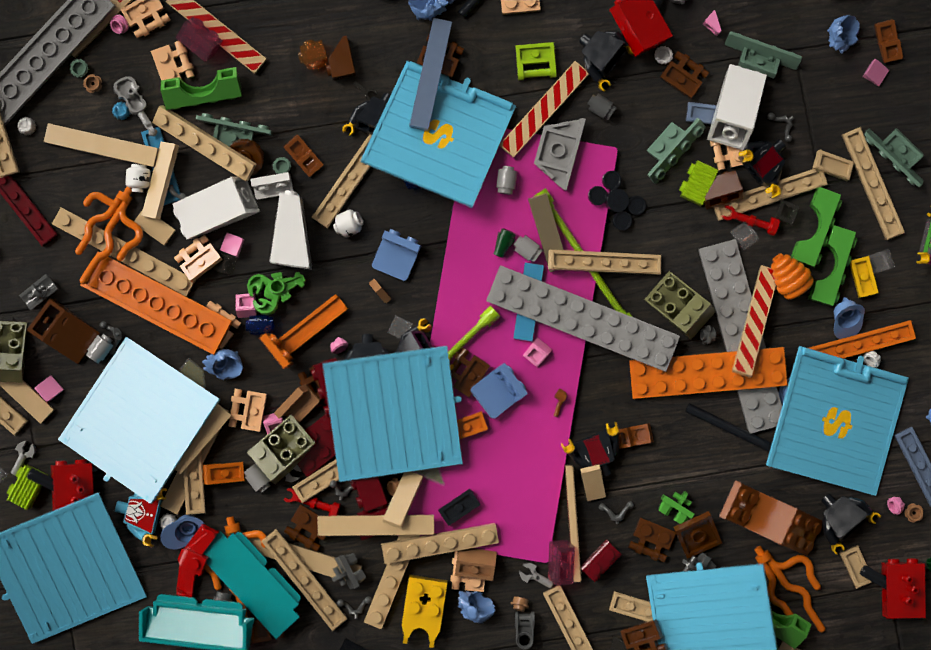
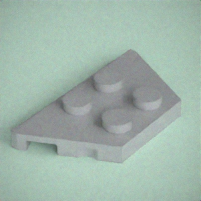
(558, 150)

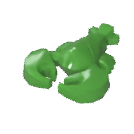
(274, 290)

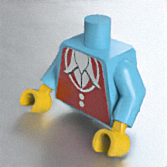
(141, 516)

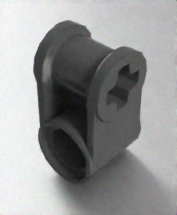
(524, 628)

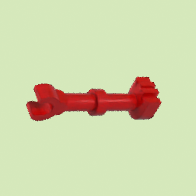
(751, 220)
(315, 503)

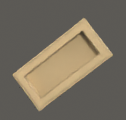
(833, 165)
(156, 228)
(593, 482)
(854, 562)

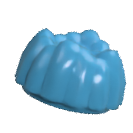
(120, 110)

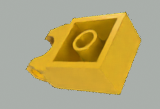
(424, 614)

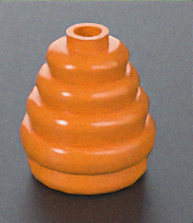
(790, 276)

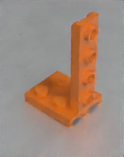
(303, 331)

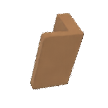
(298, 404)
(476, 564)

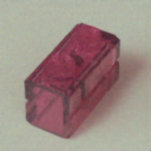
(199, 39)
(561, 562)

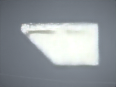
(193, 372)
(432, 474)

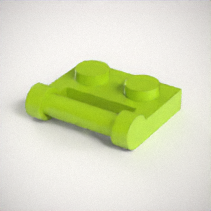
(535, 54)

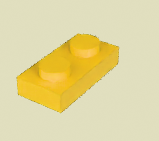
(863, 276)

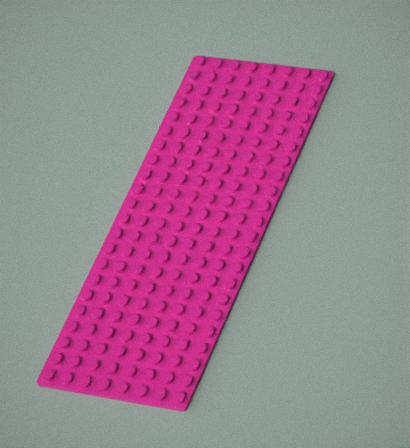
(520, 458)

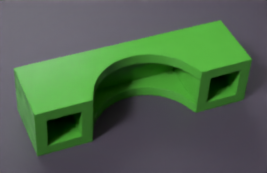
(179, 94)
(824, 205)
(840, 244)
(790, 628)

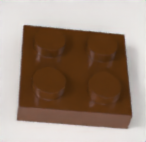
(697, 534)

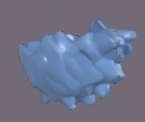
(427, 8)
(843, 33)
(224, 364)
(475, 606)

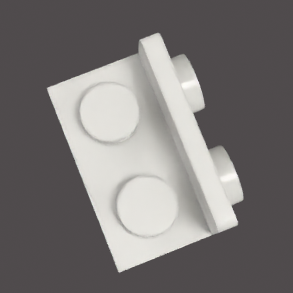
(271, 185)

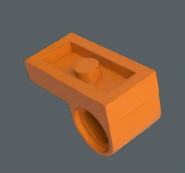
(223, 473)

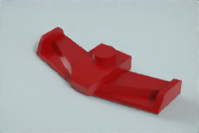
(193, 561)

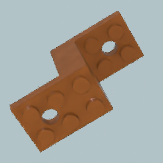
(771, 518)

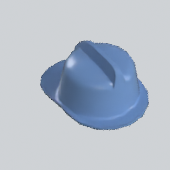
(848, 318)
(180, 532)

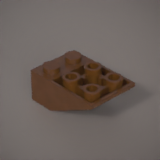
(63, 330)

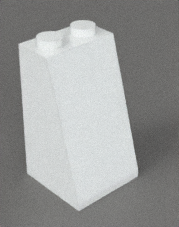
(737, 107)
(215, 207)
(290, 234)

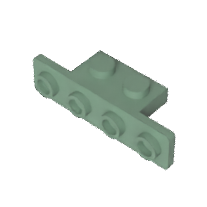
(761, 56)
(228, 132)
(671, 146)
(899, 151)

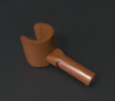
(561, 396)

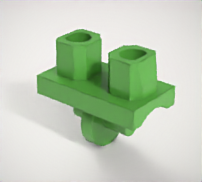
(683, 513)

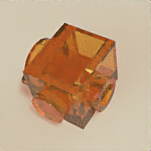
(313, 54)

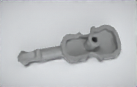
(127, 90)

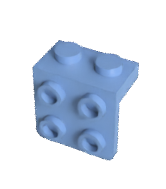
(396, 255)
(498, 390)

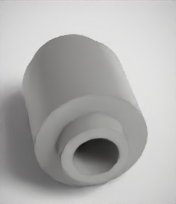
(506, 180)
(527, 248)
(99, 348)
(257, 478)

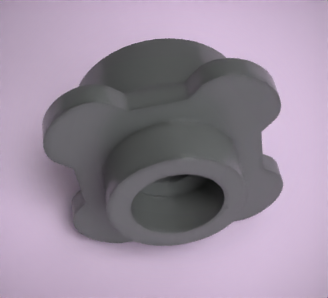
(707, 334)

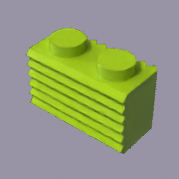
(698, 183)
(24, 491)

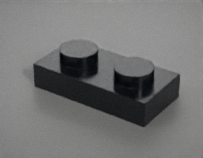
(459, 507)

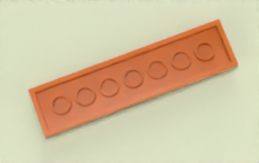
(159, 304)
(707, 374)

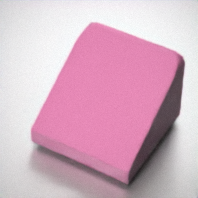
(712, 23)
(876, 72)
(232, 244)
(245, 305)
(537, 352)
(49, 388)
(271, 421)

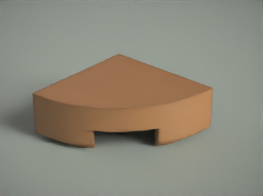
(379, 290)

